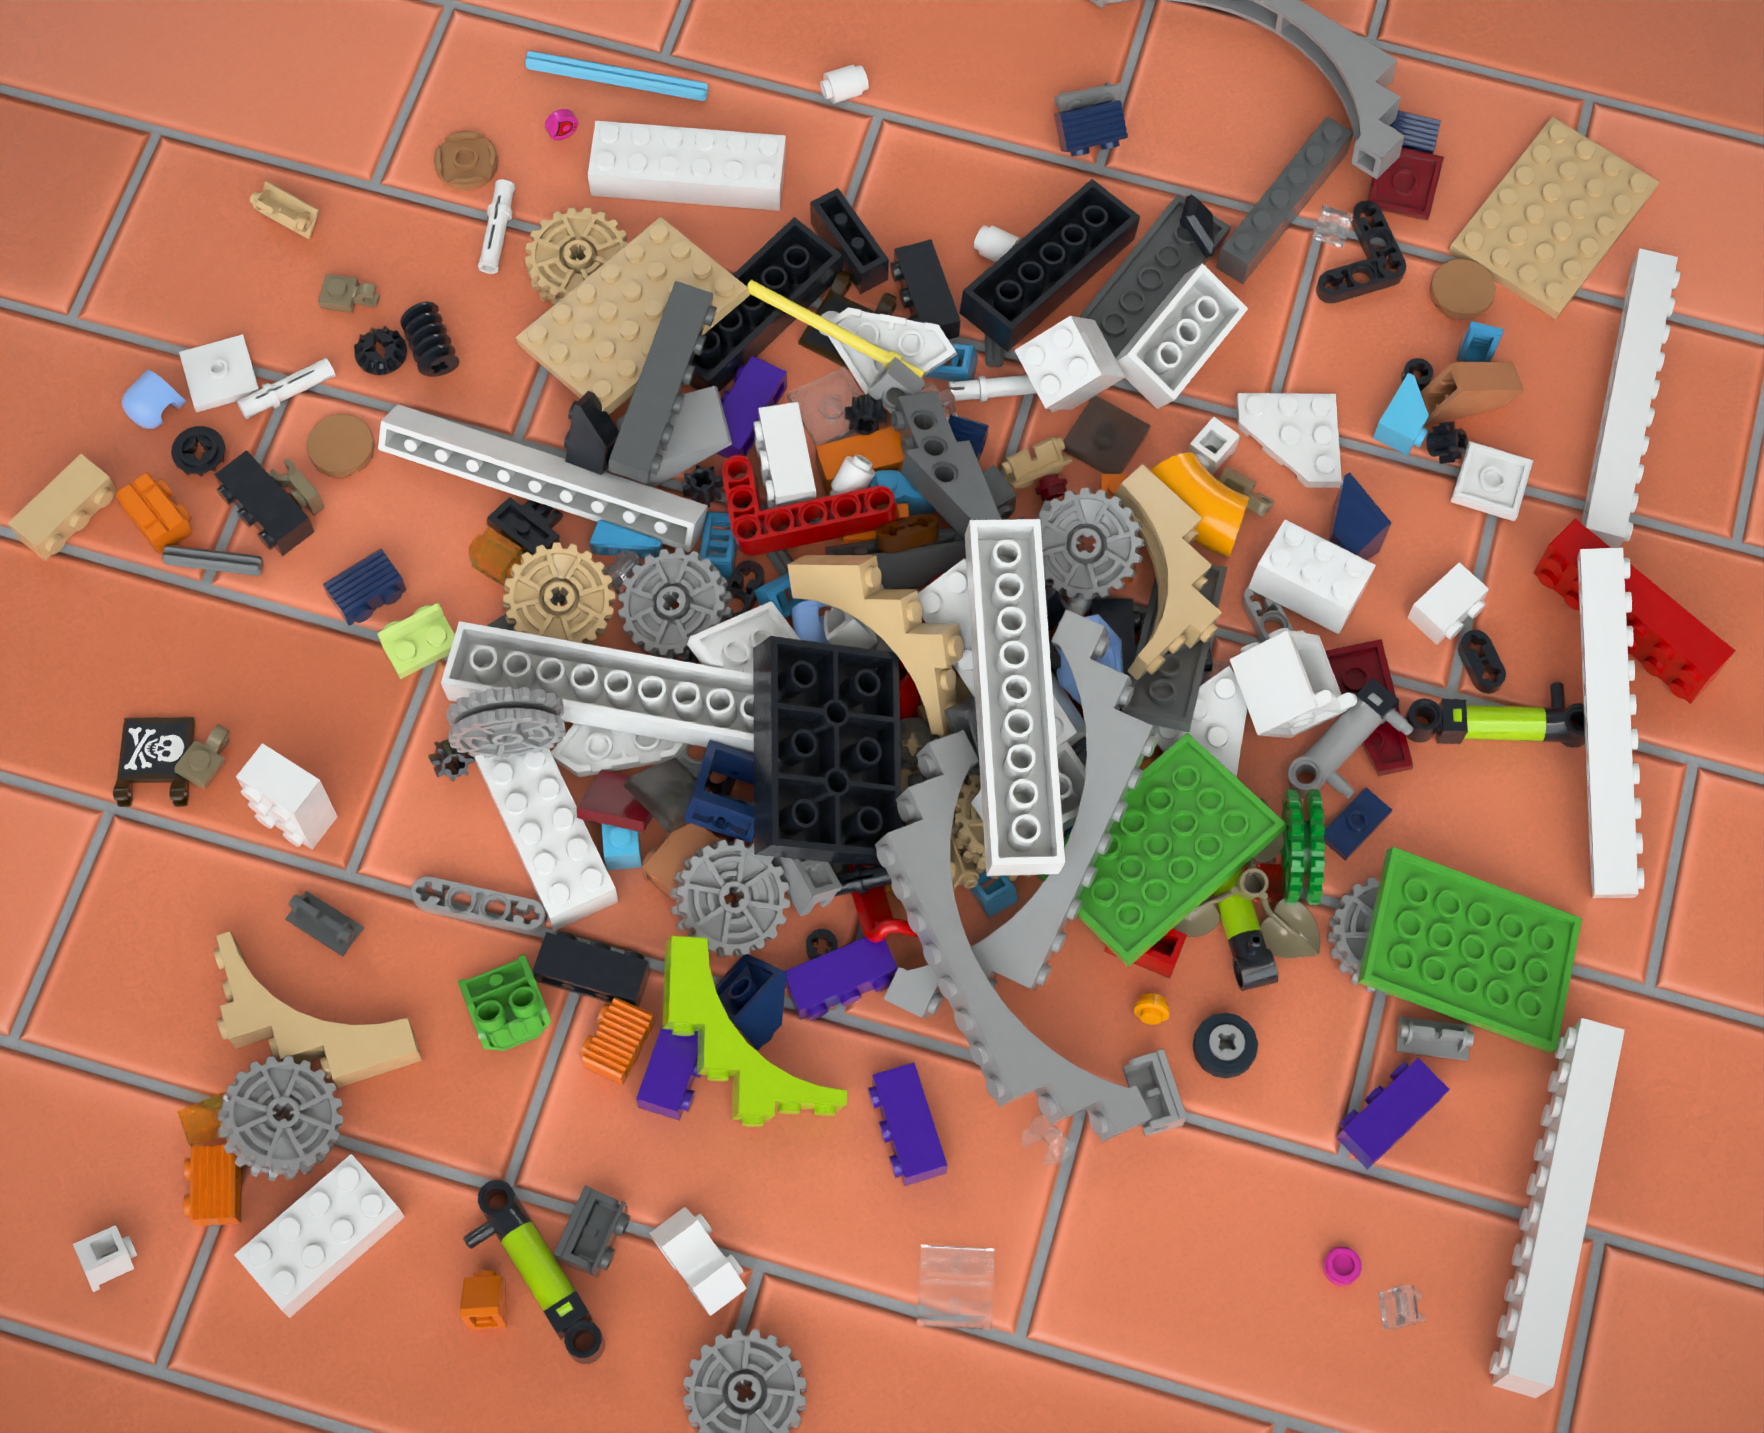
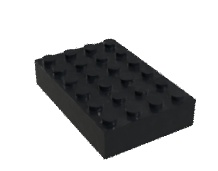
(825, 750)

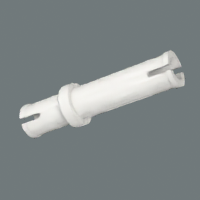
(499, 215)
(285, 388)
(991, 388)

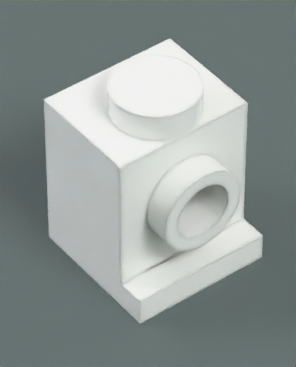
(1214, 444)
(105, 1256)

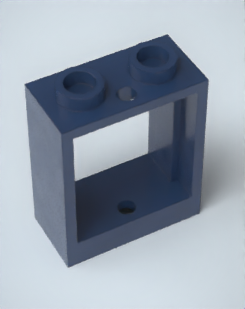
(706, 807)

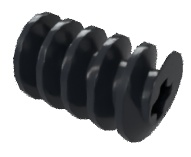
(429, 340)

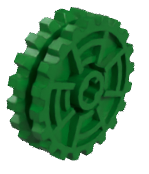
(1303, 847)

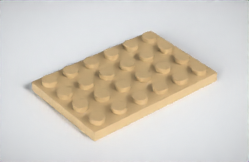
(1554, 217)
(608, 322)

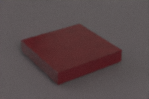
(1408, 184)
(613, 804)

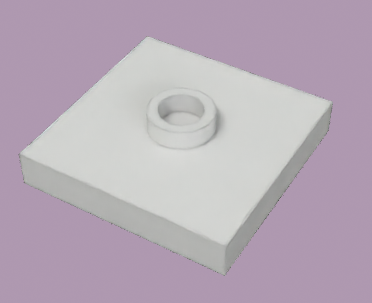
(219, 373)
(1492, 481)

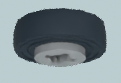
(1216, 1055)

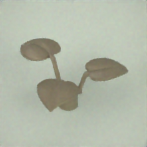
(1288, 929)

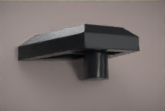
(1199, 223)

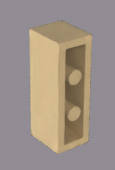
(63, 507)

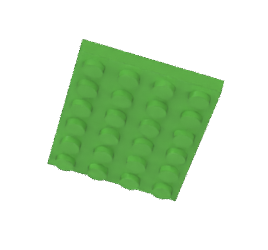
(1173, 848)
(1470, 950)

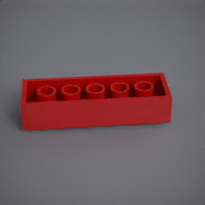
(1664, 633)

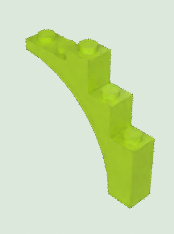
(758, 1085)

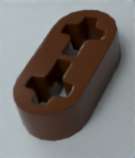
(907, 533)

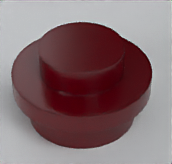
(1051, 487)

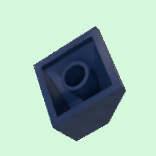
(1357, 520)
(753, 999)

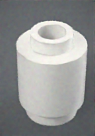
(844, 83)
(994, 242)
(853, 475)

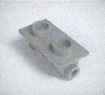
(1091, 96)
(1434, 1038)

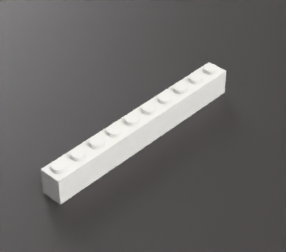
(1629, 397)
(541, 477)
(1608, 723)

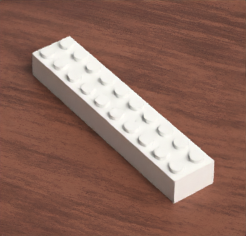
(608, 685)
(1014, 698)
(1557, 1209)

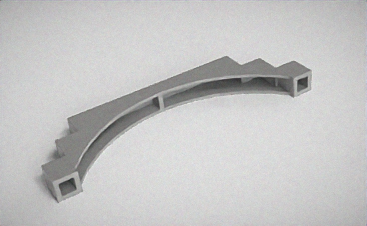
(1347, 60)
(1114, 754)
(1005, 1050)

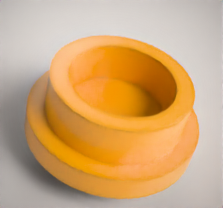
(1151, 1009)

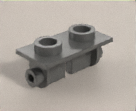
(323, 922)

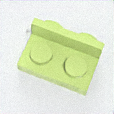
(417, 640)

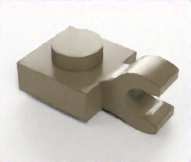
(344, 292)
(302, 491)
(1257, 502)
(203, 761)

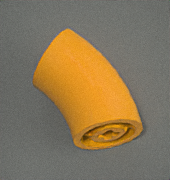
(1216, 503)

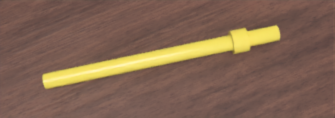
(827, 326)

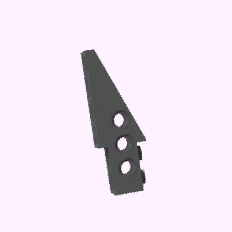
(939, 465)

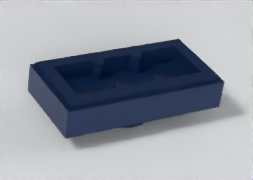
(1356, 823)

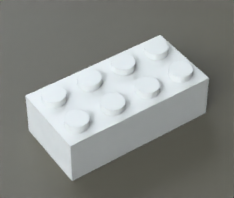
(1180, 336)
(319, 1235)

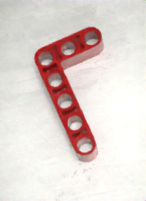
(799, 514)

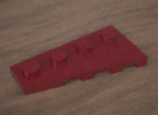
(1353, 669)

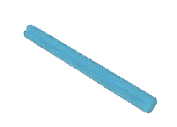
(616, 75)

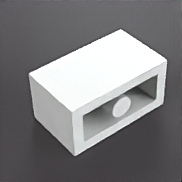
(1448, 604)

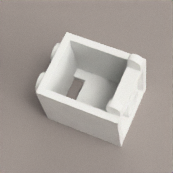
(1069, 363)
(1289, 684)

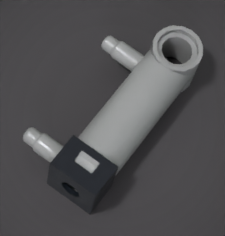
(1373, 708)

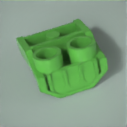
(506, 1005)

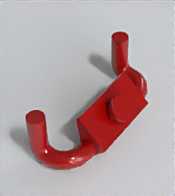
(876, 914)

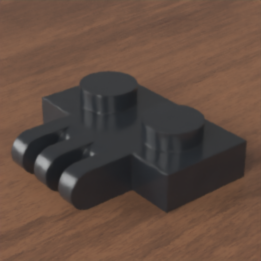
(526, 524)

